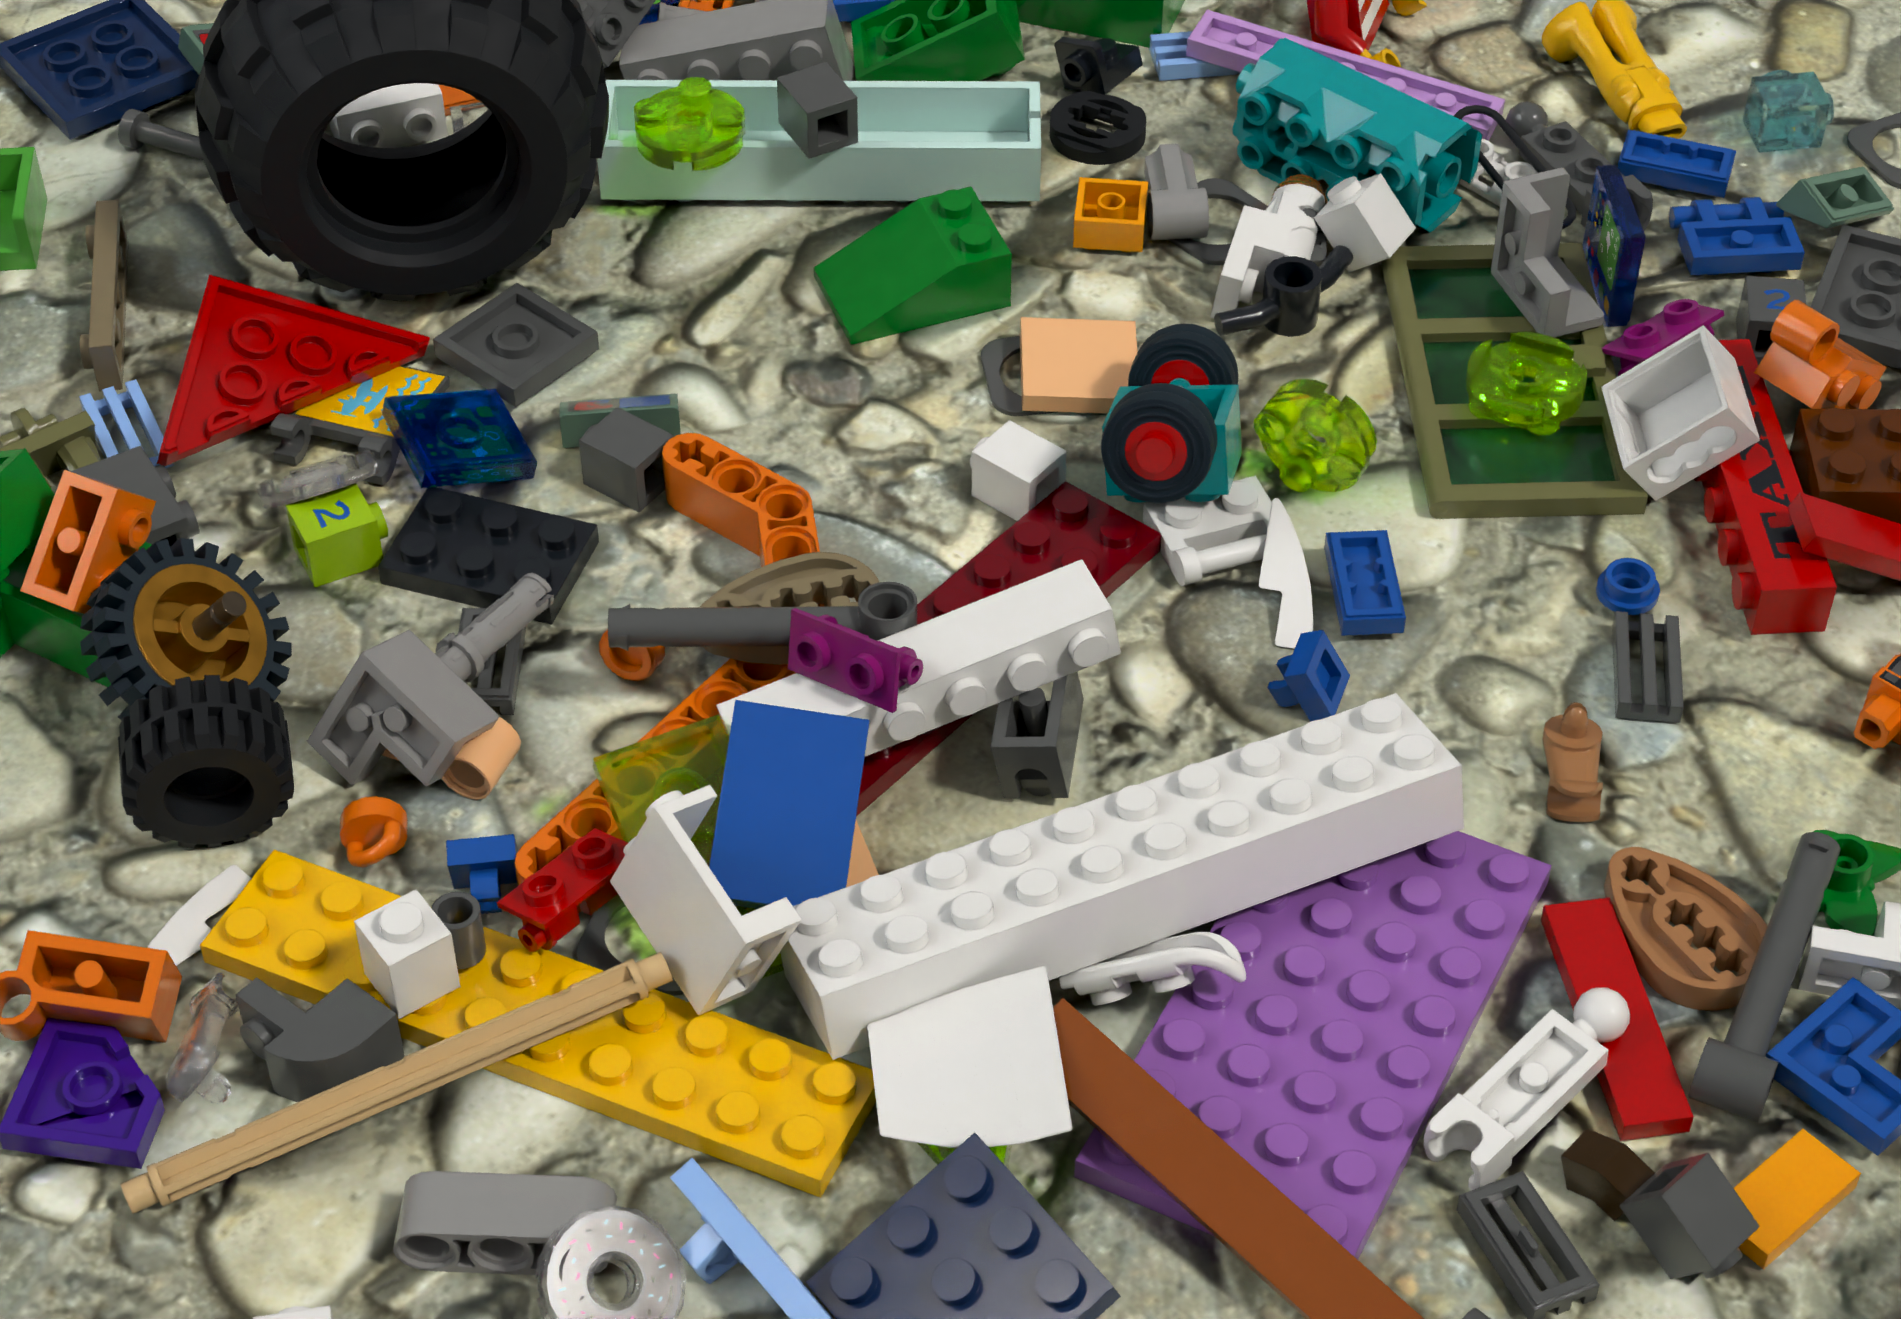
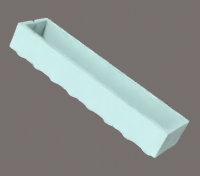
(909, 146)

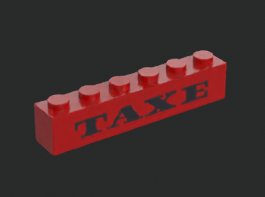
(1748, 502)

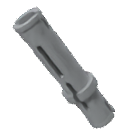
(494, 627)

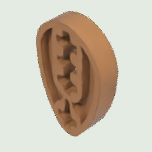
(1665, 952)

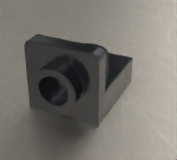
(1095, 64)

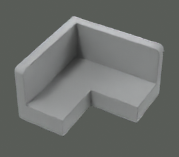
(1528, 259)
(402, 702)

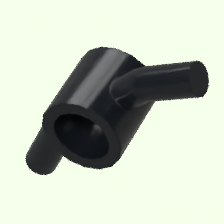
(1289, 296)

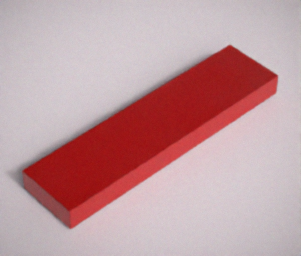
(1639, 1071)

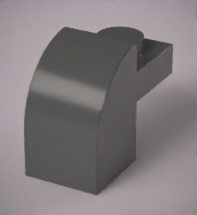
(324, 1046)

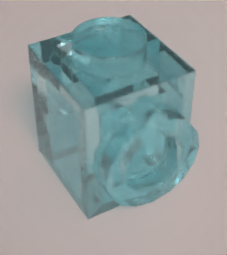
(1787, 111)

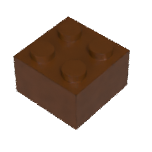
(1851, 458)

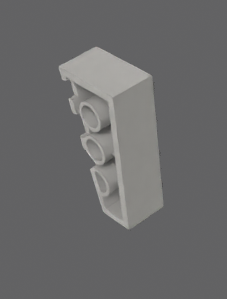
(740, 43)

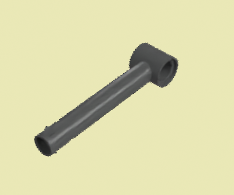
(880, 612)
(1736, 1071)

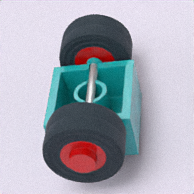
(1175, 421)

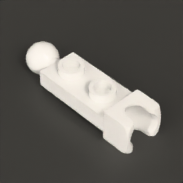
(1528, 1086)

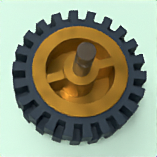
(181, 617)

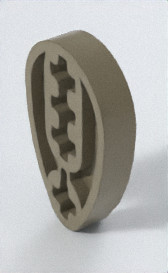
(791, 582)

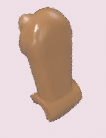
(1572, 760)

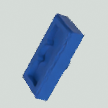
(1677, 163)
(1364, 583)

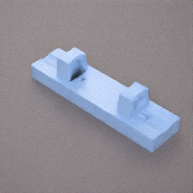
(731, 1238)

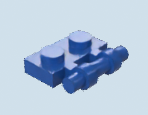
(1736, 237)

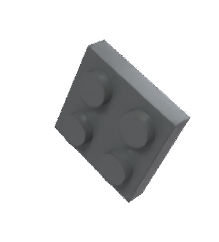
(516, 344)

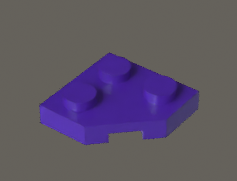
(83, 1098)

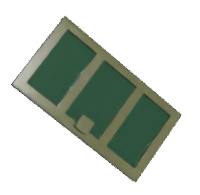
(1473, 466)

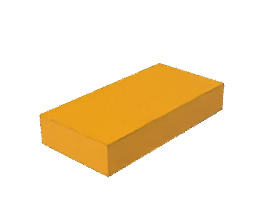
(1792, 1194)

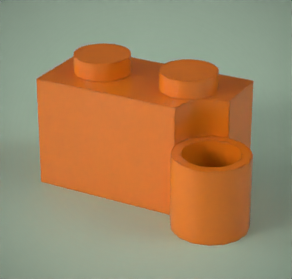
(1816, 364)
(92, 985)

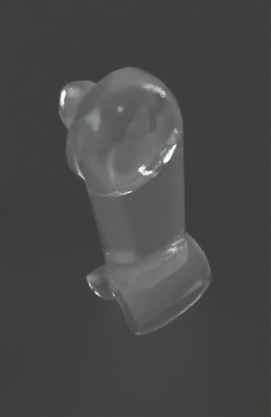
(198, 1050)

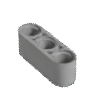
(489, 1219)

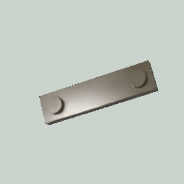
(105, 343)

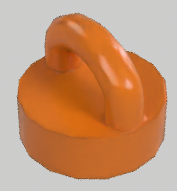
(634, 664)
(372, 830)

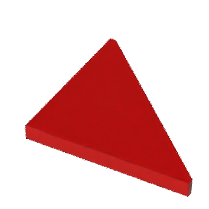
(270, 357)

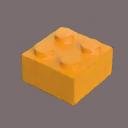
(1110, 214)

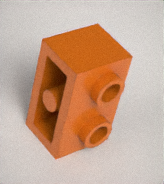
(85, 539)

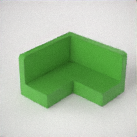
(21, 208)

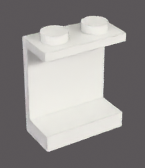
(688, 913)

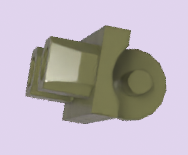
(53, 443)

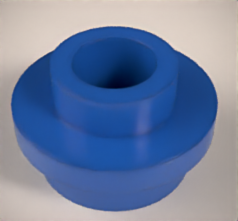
(1628, 586)

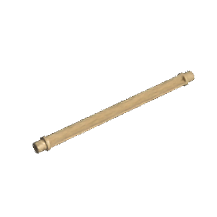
(395, 1083)

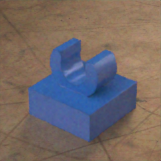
(1312, 677)
(483, 867)

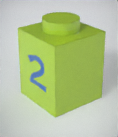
(337, 534)

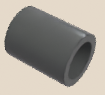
(463, 918)

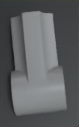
(1174, 201)

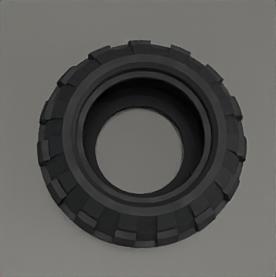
(417, 213)

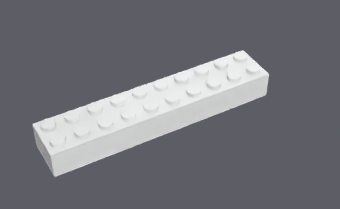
(1125, 868)

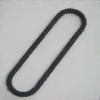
(1519, 144)

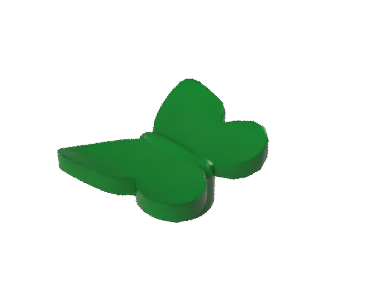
(1848, 898)

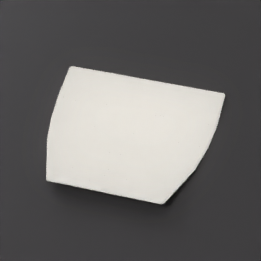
(972, 1065)

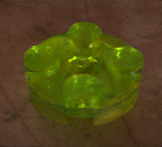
(689, 126)
(1540, 406)
(1303, 460)

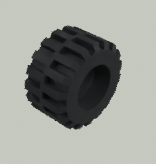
(205, 762)

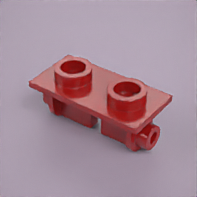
(574, 878)

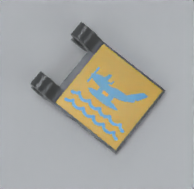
(355, 418)

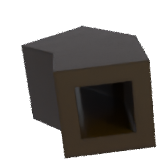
(1603, 1171)

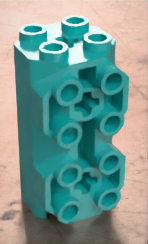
(1336, 123)

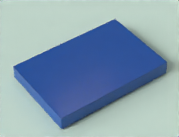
(787, 804)

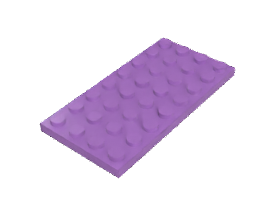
(1340, 1028)

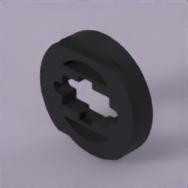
(1098, 146)

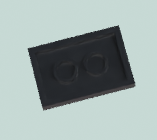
(481, 548)

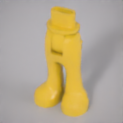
(1633, 89)

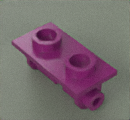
(1660, 331)
(850, 660)

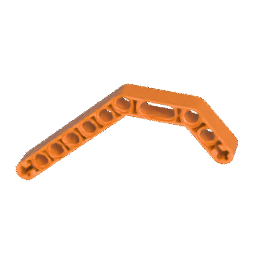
(751, 510)

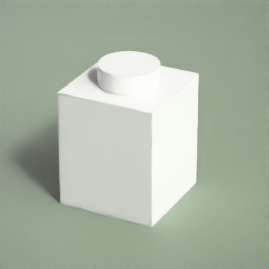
(1365, 220)
(1016, 470)
(407, 953)

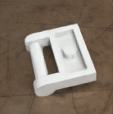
(1213, 533)

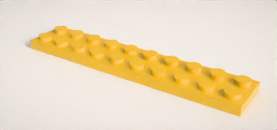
(647, 1064)

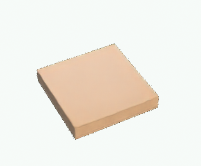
(1074, 363)

